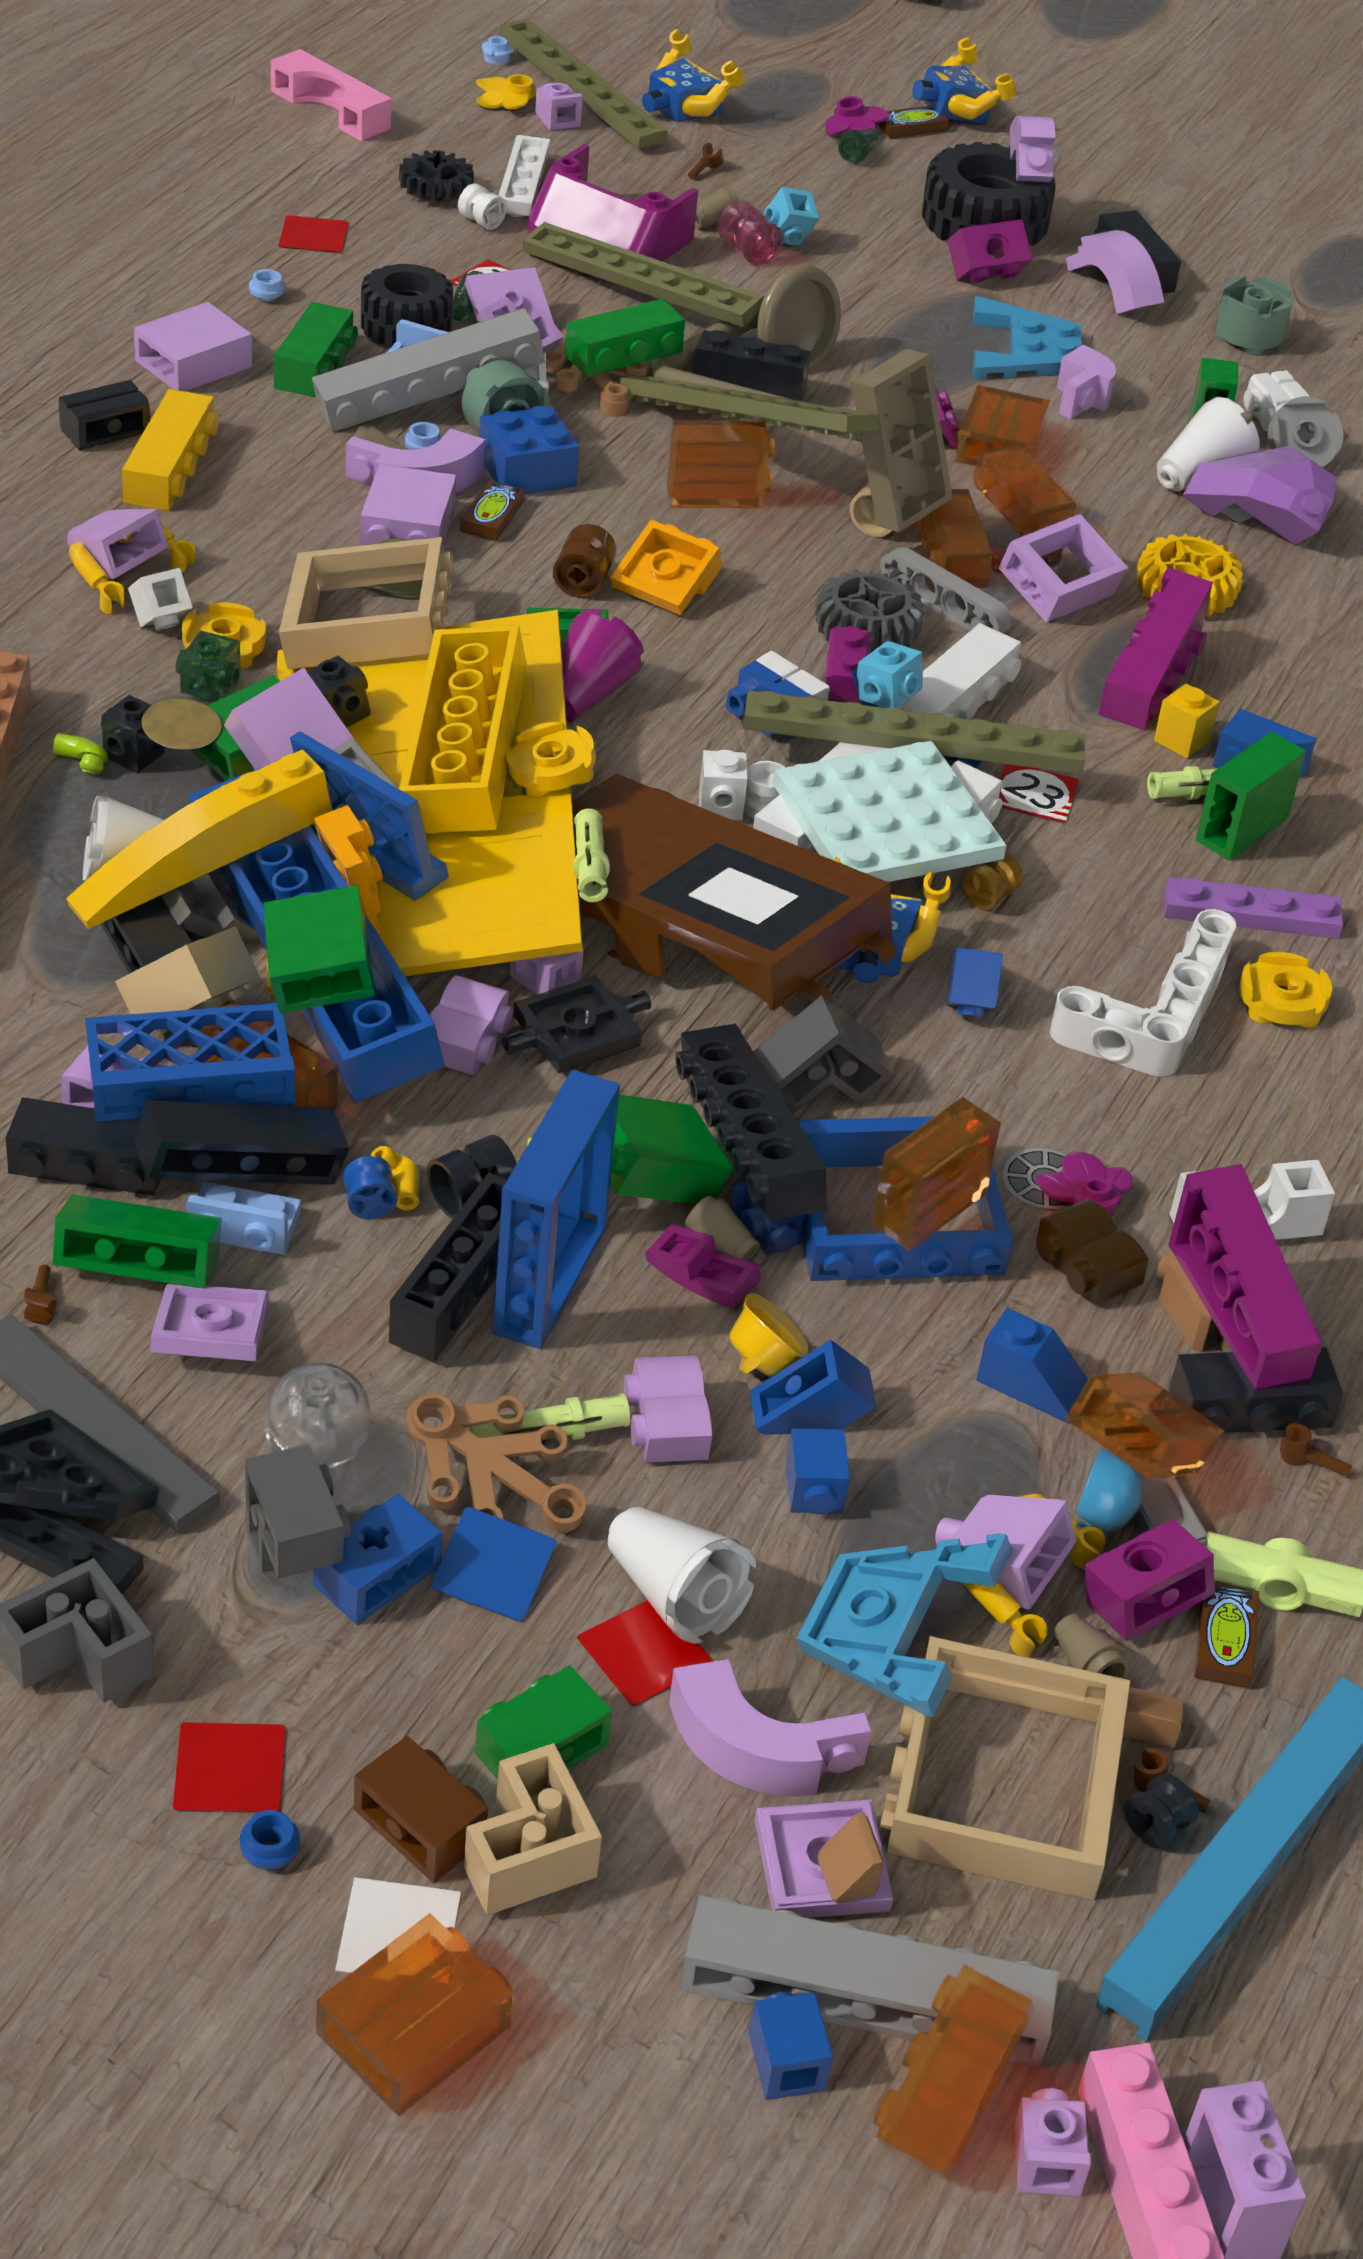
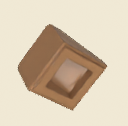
(1153, 1717)
(852, 1861)

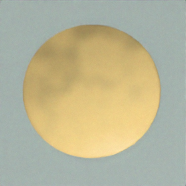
(181, 724)

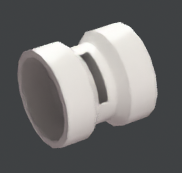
(482, 206)
(760, 786)

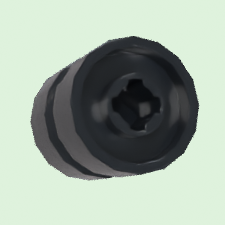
(459, 1172)

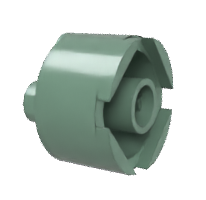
(1253, 314)
(498, 388)

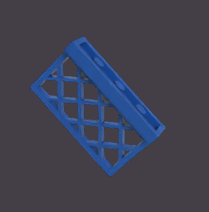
(398, 837)
(233, 1081)

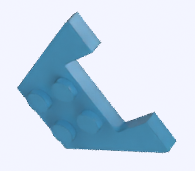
(1035, 340)
(876, 1606)

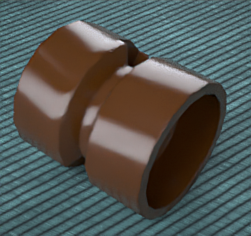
(584, 561)

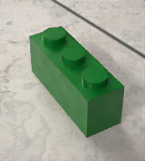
(624, 337)
(314, 347)
(137, 1241)

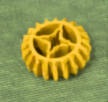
(1196, 558)

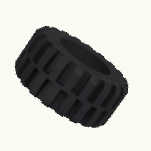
(980, 187)

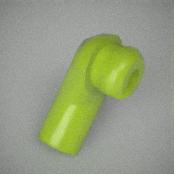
(90, 753)

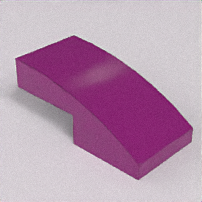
(693, 1263)

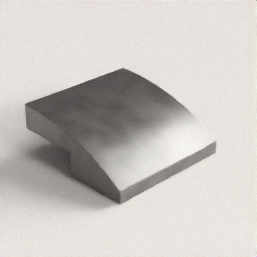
(209, 907)

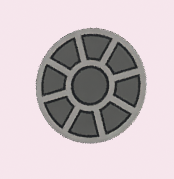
(1021, 1174)

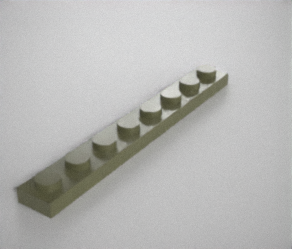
(596, 92)
(644, 274)
(895, 728)

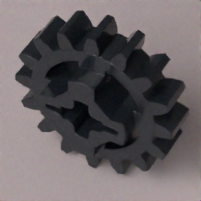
(435, 175)

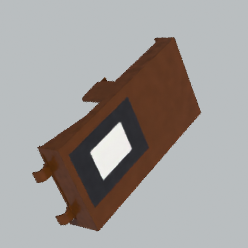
(731, 893)

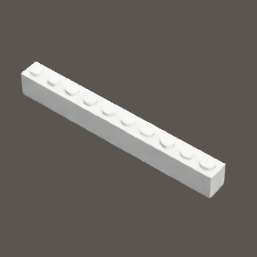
(951, 686)

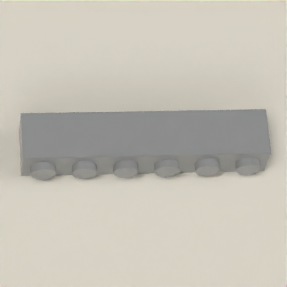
(424, 369)
(856, 1974)

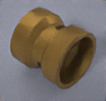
(991, 881)

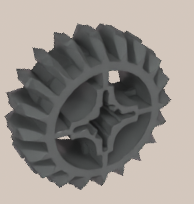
(871, 604)

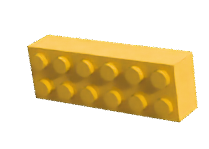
(464, 727)

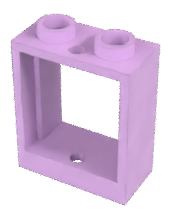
(1052, 597)
(1245, 2186)

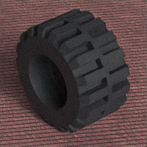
(406, 294)

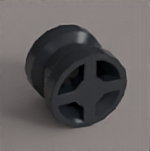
(1161, 1810)

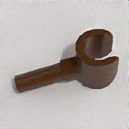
(707, 160)
(40, 1303)
(1297, 1450)
(1156, 1763)

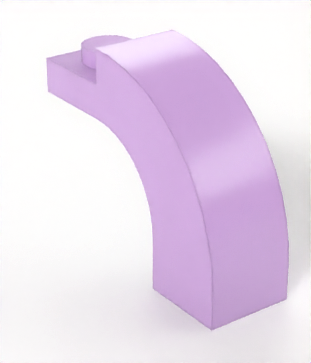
(1126, 267)
(453, 454)
(755, 1748)

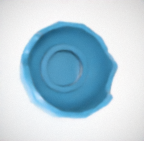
(1110, 1494)

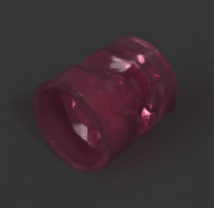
(749, 232)

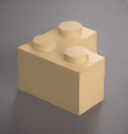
(191, 977)
(538, 1841)

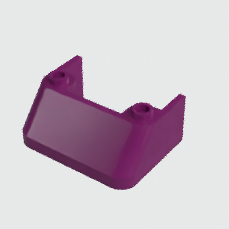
(645, 226)

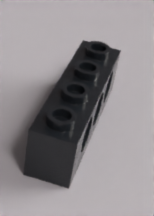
(450, 1276)

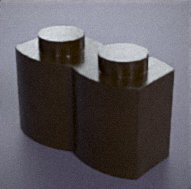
(1091, 1251)

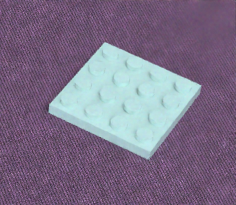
(890, 812)

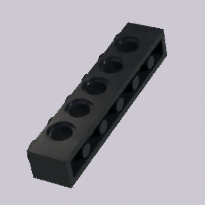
(752, 1122)

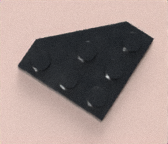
(63, 1470)

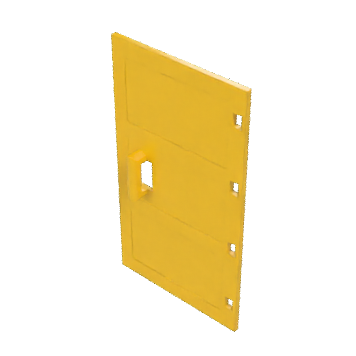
(506, 887)

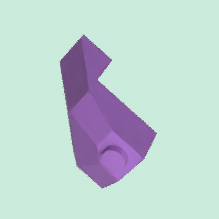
(1272, 485)

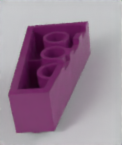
(1158, 650)
(1243, 1277)

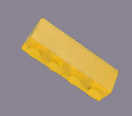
(169, 450)

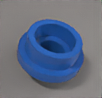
(269, 1826)

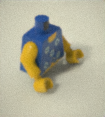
(685, 89)
(958, 91)
(912, 933)

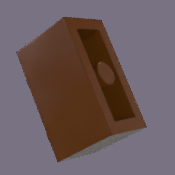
(418, 1806)

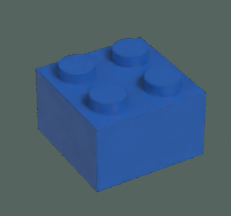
(529, 449)

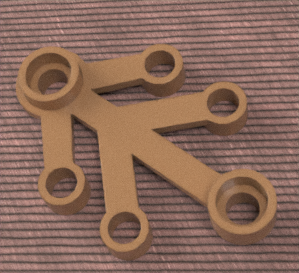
(614, 396)
(491, 1457)

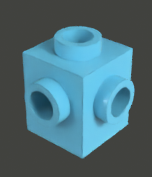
(793, 213)
(890, 675)

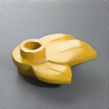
(508, 92)

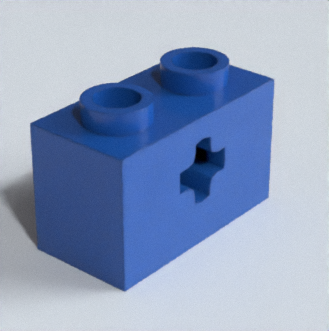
(382, 1559)

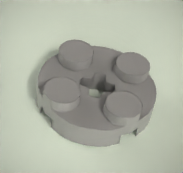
(1317, 419)

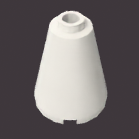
(1210, 436)
(113, 830)
(683, 1571)

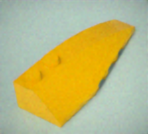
(207, 836)

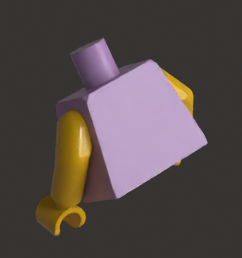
(118, 543)
(1040, 1541)

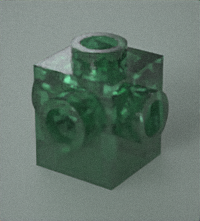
(209, 666)

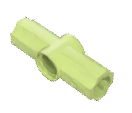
(1286, 1574)

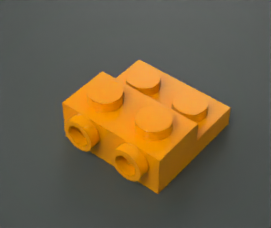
(667, 567)
(347, 846)

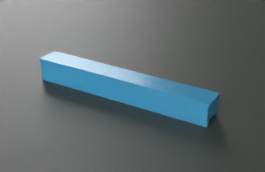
(1237, 1864)

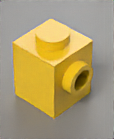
(1186, 720)

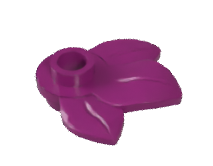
(853, 114)
(1087, 1178)

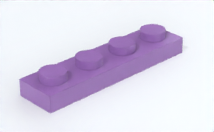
(1255, 906)

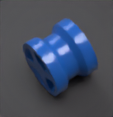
(370, 1187)

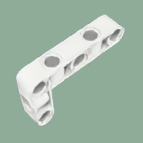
(1157, 1036)

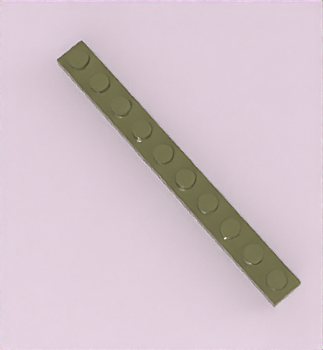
(751, 406)

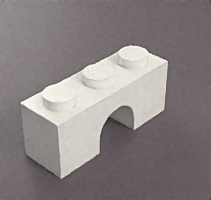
(1292, 1199)

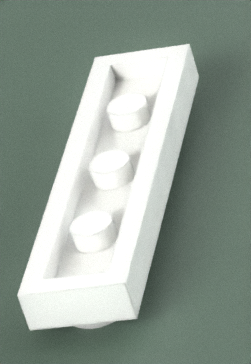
(524, 174)

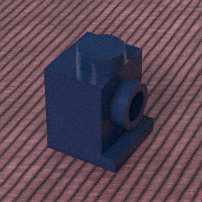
(772, 1235)

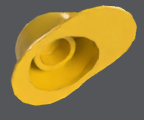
(766, 1337)

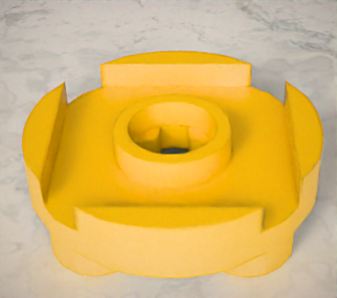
(228, 618)
(571, 763)
(1300, 1004)

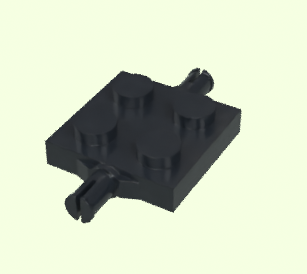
(577, 1024)

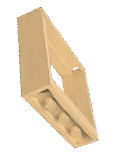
(371, 637)
(994, 1854)

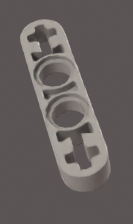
(979, 605)

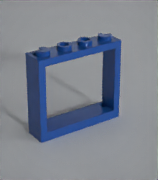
(543, 1207)
(877, 1255)

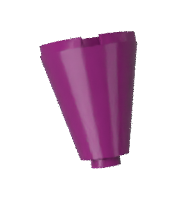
(597, 660)

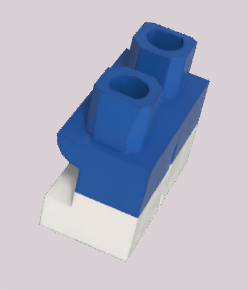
(777, 675)

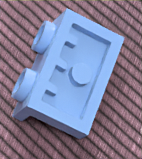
(248, 1216)

